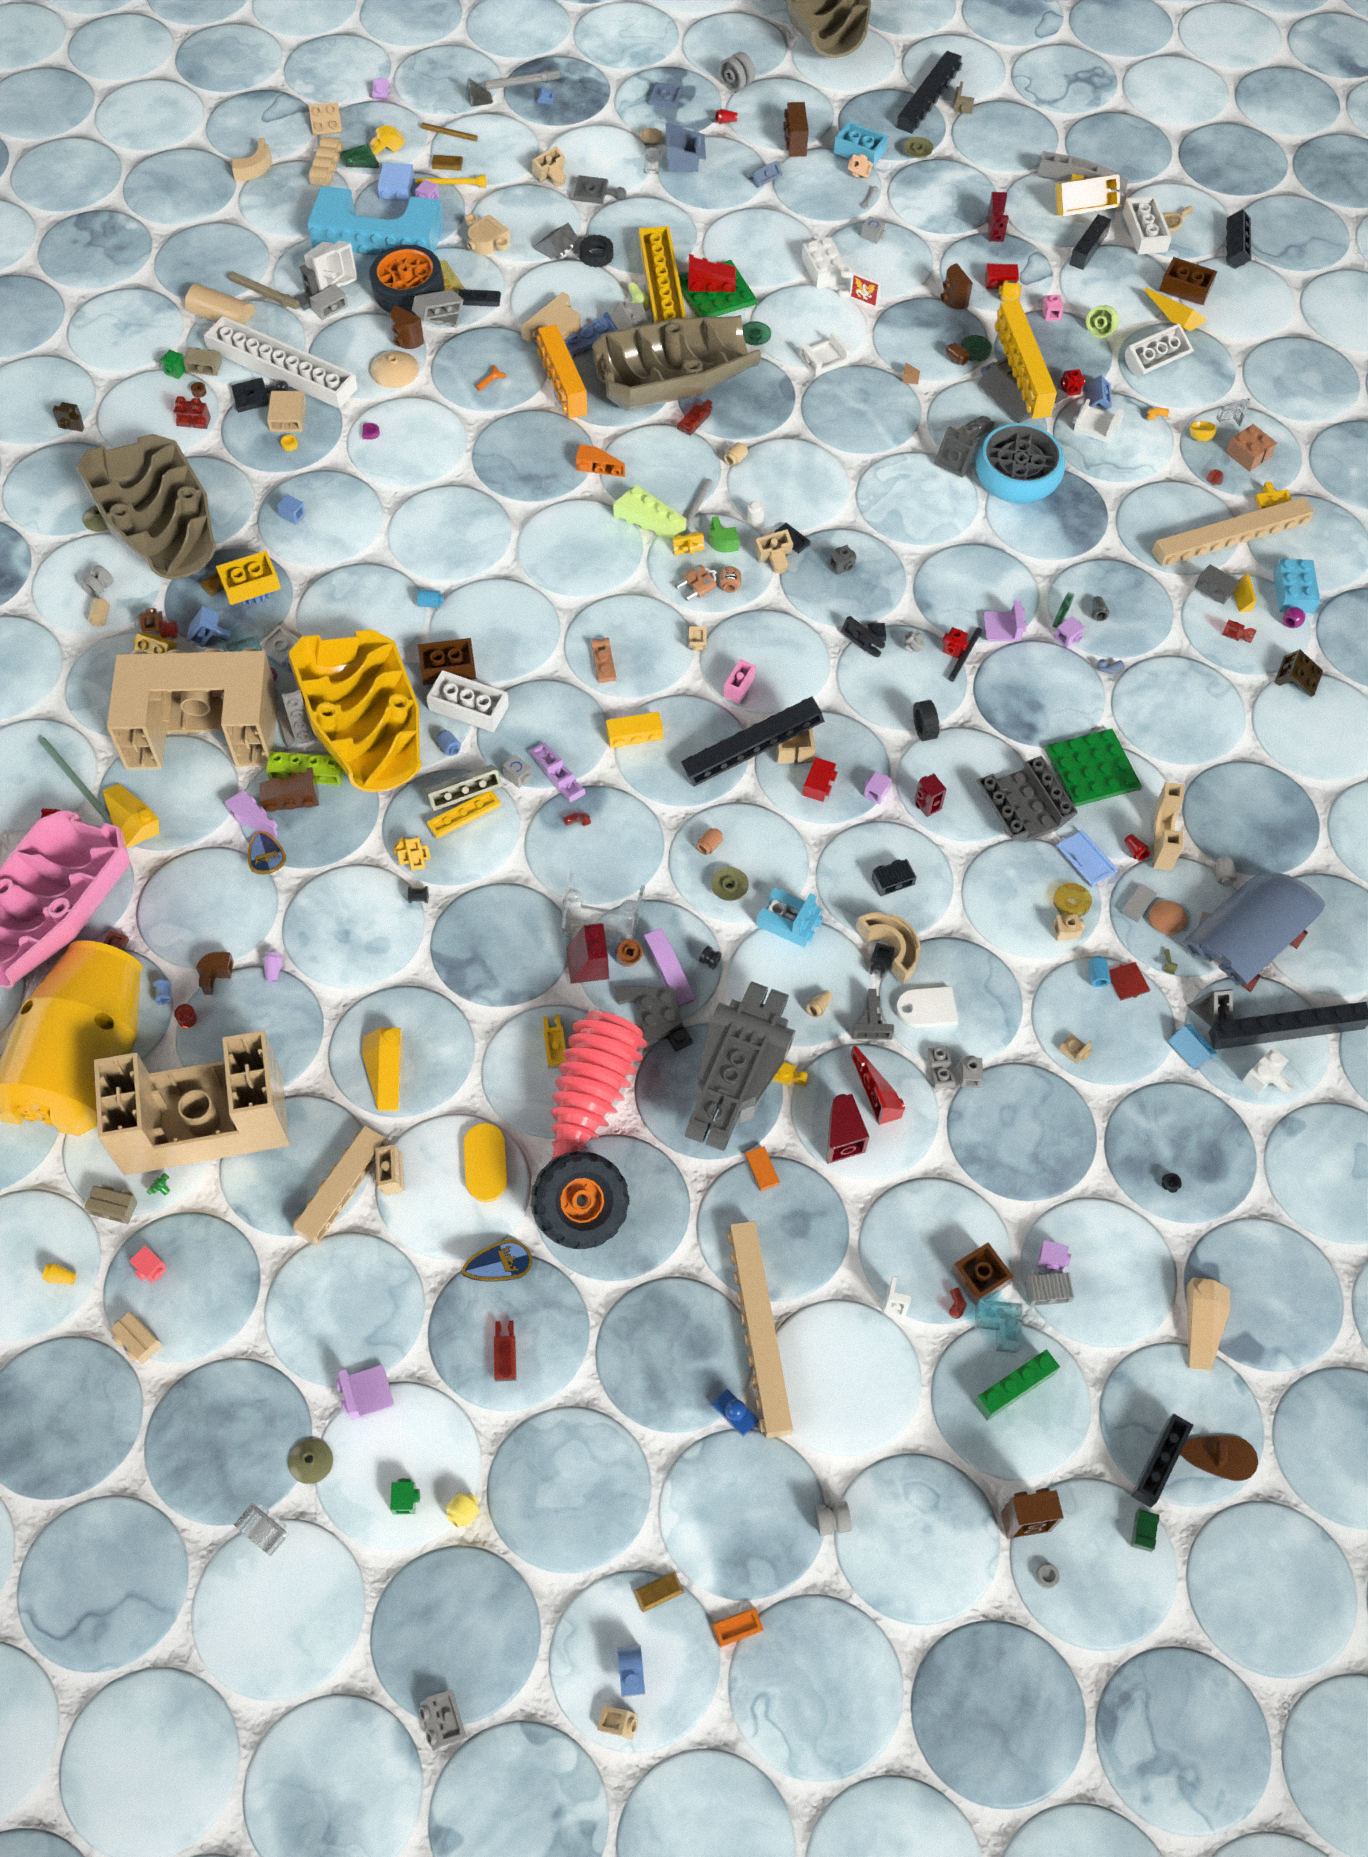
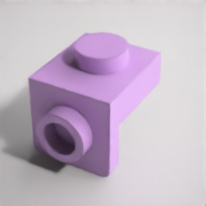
(381, 88)

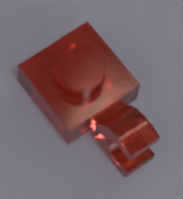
(1236, 630)

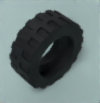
(596, 259)
(926, 720)

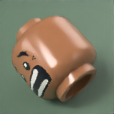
(730, 579)

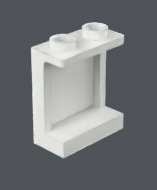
(825, 355)
(1097, 423)

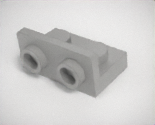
(441, 1720)

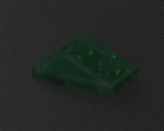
(359, 157)

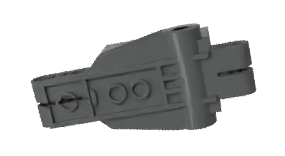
(738, 1063)

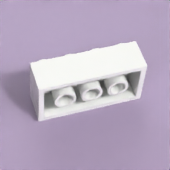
(1146, 225)
(467, 701)

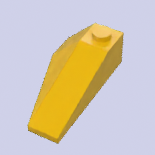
(383, 1064)

